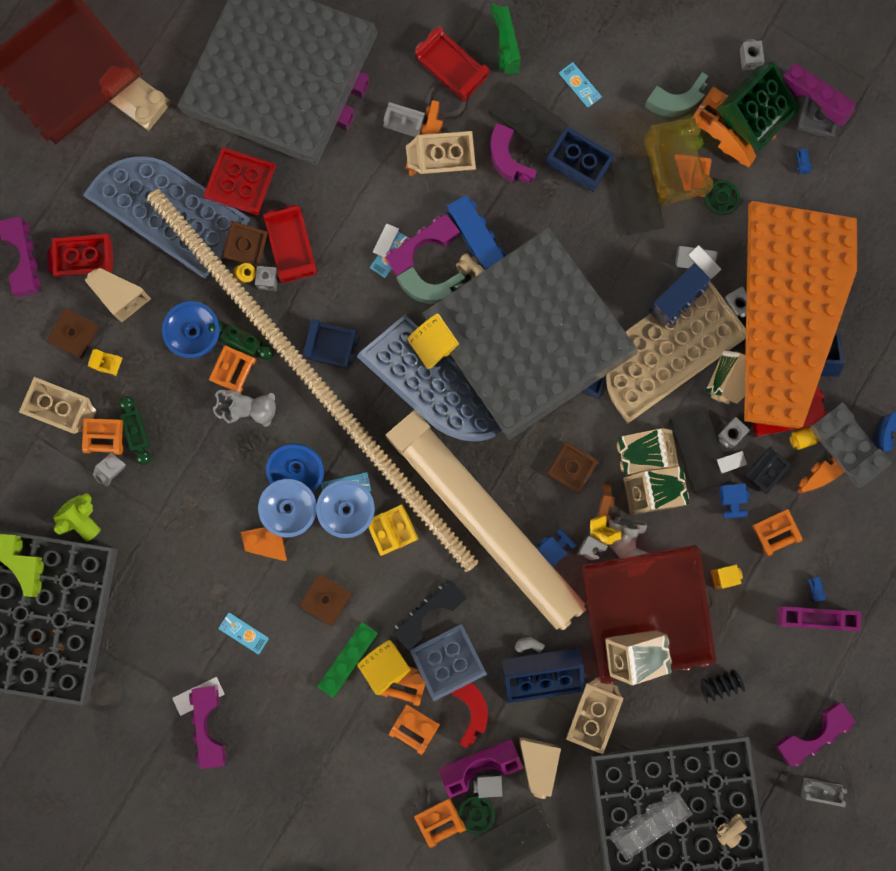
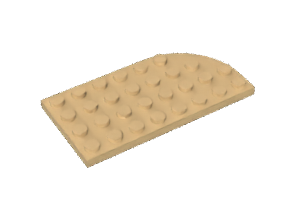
(673, 353)

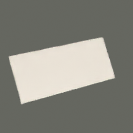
(385, 240)
(702, 259)
(732, 462)

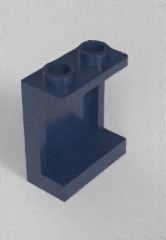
(330, 344)

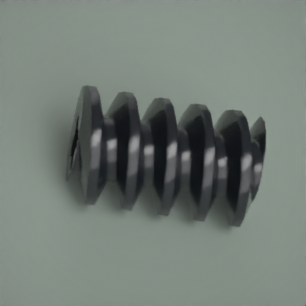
(721, 684)

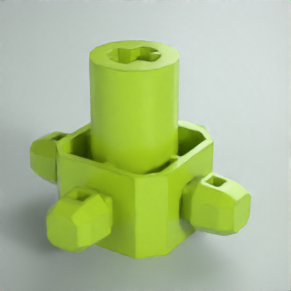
(75, 516)

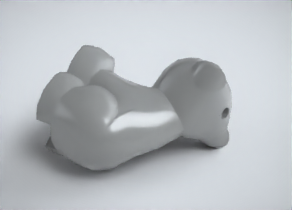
(233, 405)
(629, 533)

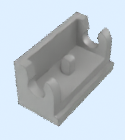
(403, 119)
(683, 259)
(589, 547)
(823, 792)

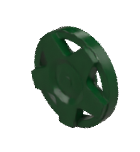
(722, 198)
(477, 814)

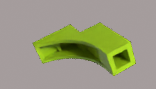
(25, 568)

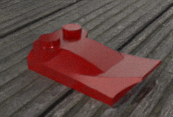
(80, 255)

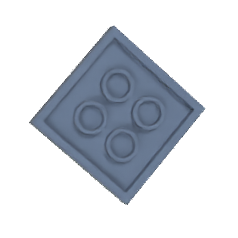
(448, 662)

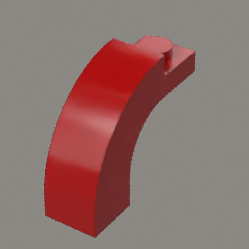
(474, 699)

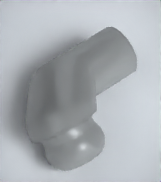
(528, 642)

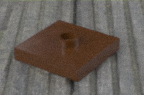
(244, 244)
(73, 333)
(572, 467)
(325, 599)

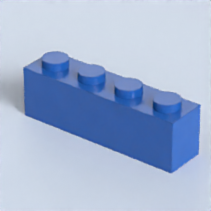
(474, 232)

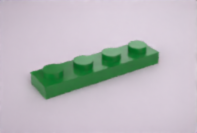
(347, 660)

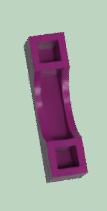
(835, 104)
(440, 231)
(24, 278)
(819, 618)
(834, 721)
(210, 752)
(460, 773)

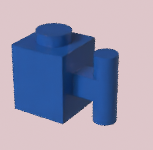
(734, 496)
(553, 550)

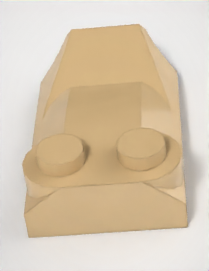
(142, 103)
(441, 152)
(57, 406)
(595, 716)

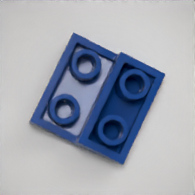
(883, 432)

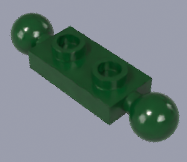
(243, 341)
(135, 430)

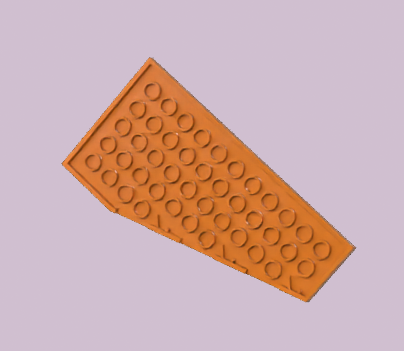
(796, 294)

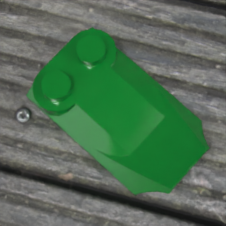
(509, 55)

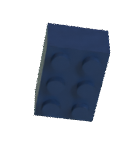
(580, 159)
(680, 295)

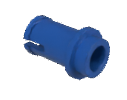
(803, 161)
(817, 589)

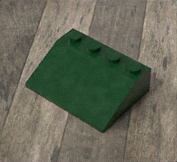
(759, 106)

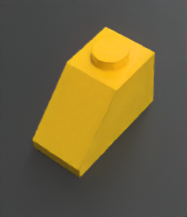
(726, 576)

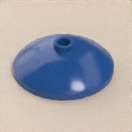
(181, 321)
(282, 460)

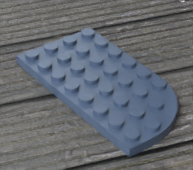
(124, 192)
(436, 393)

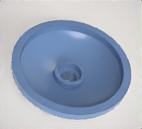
(331, 505)
(300, 515)

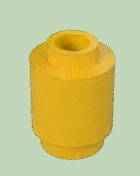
(239, 270)
(803, 438)

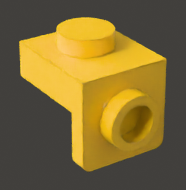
(104, 362)
(602, 533)

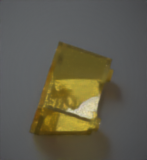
(676, 161)

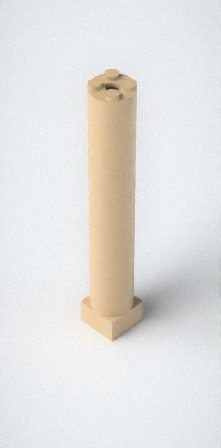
(486, 520)

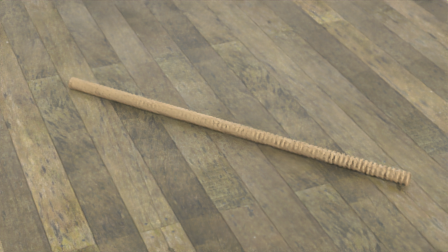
(311, 379)

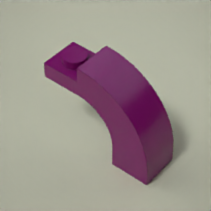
(503, 161)

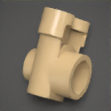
(469, 265)
(729, 832)

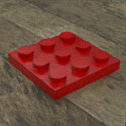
(240, 181)

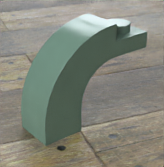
(674, 105)
(425, 292)

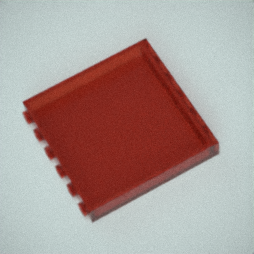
(64, 68)
(650, 594)

